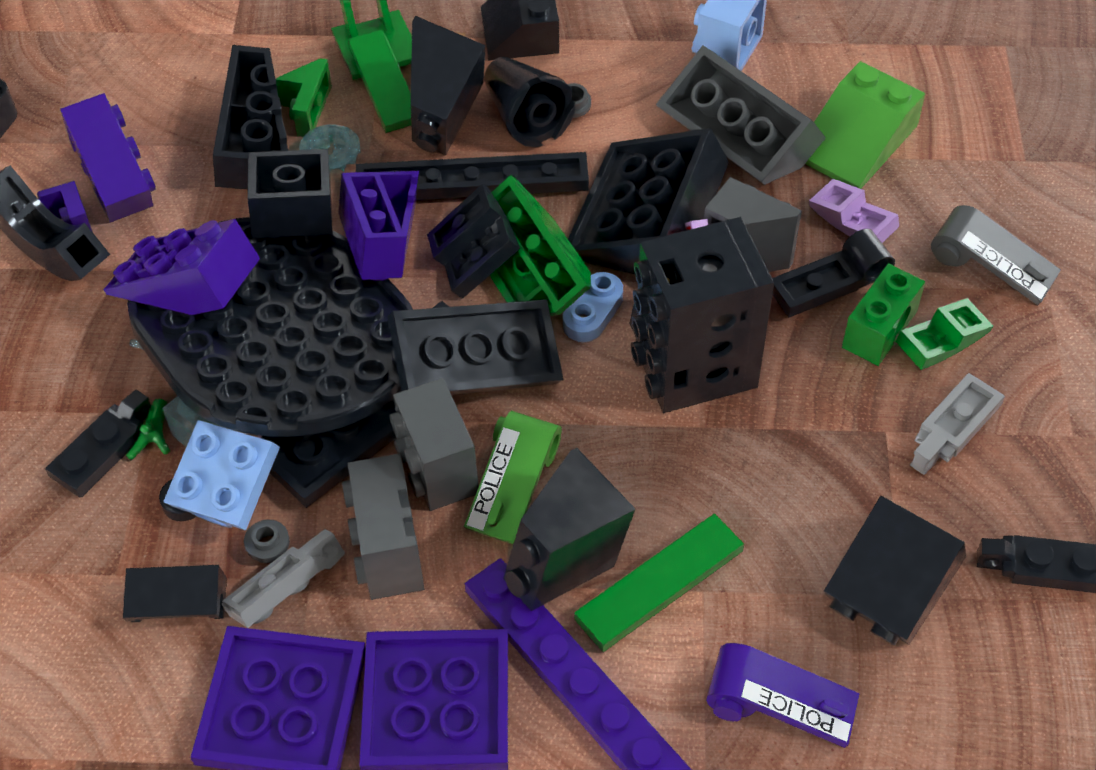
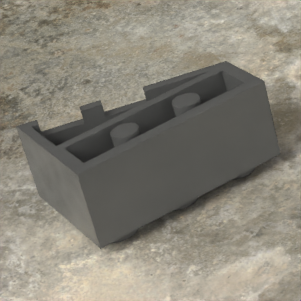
(383, 527)

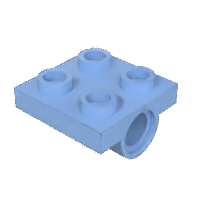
(221, 475)

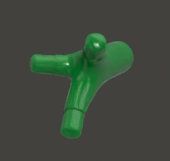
(152, 430)

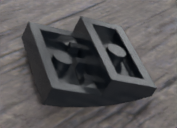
(473, 241)

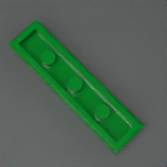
(658, 582)

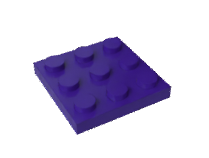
(435, 700)
(279, 702)

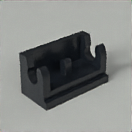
(174, 592)

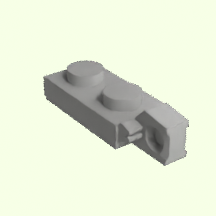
(955, 422)
(281, 578)

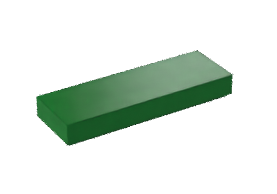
(382, 79)

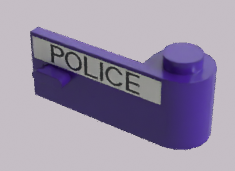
(755, 681)

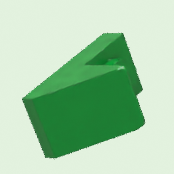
(305, 93)

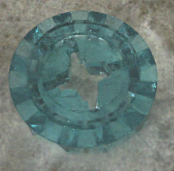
(344, 141)

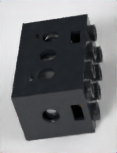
(700, 313)

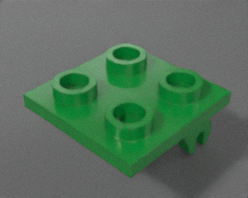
(392, 25)

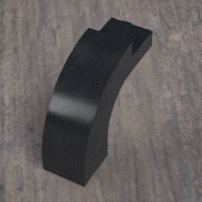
(50, 242)

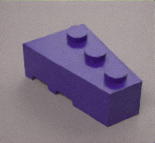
(378, 220)

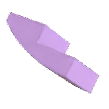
(848, 211)

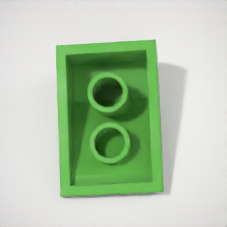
(864, 124)

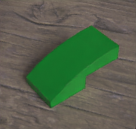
(945, 335)

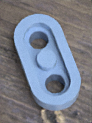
(598, 306)

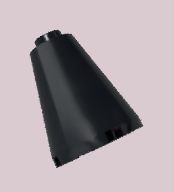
(529, 101)

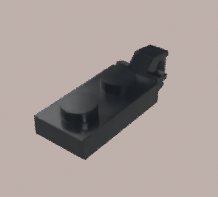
(100, 445)
(1041, 561)

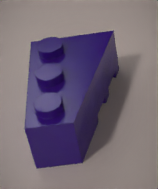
(108, 156)

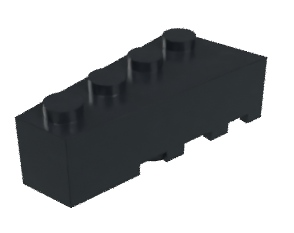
(248, 116)

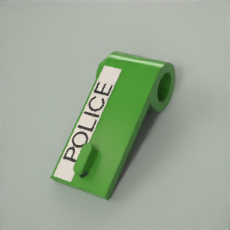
(512, 474)

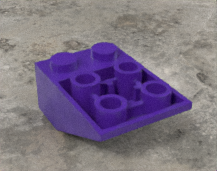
(187, 269)

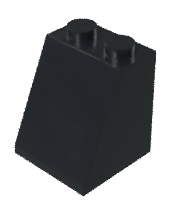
(444, 83)
(567, 533)
(895, 572)

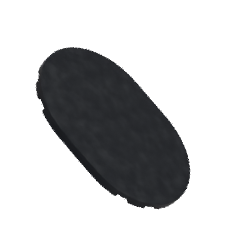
(291, 349)

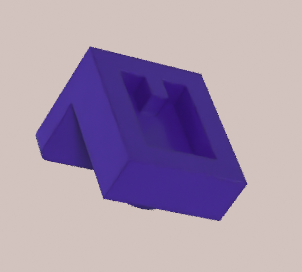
(65, 203)

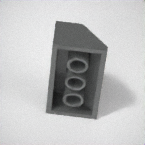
(747, 119)

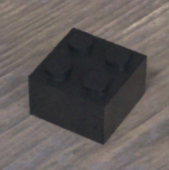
(289, 193)

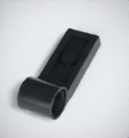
(833, 276)

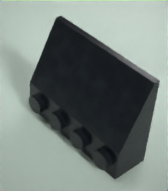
(647, 193)

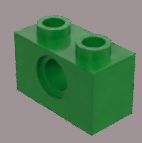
(883, 314)

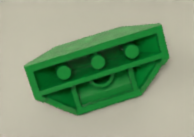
(546, 262)

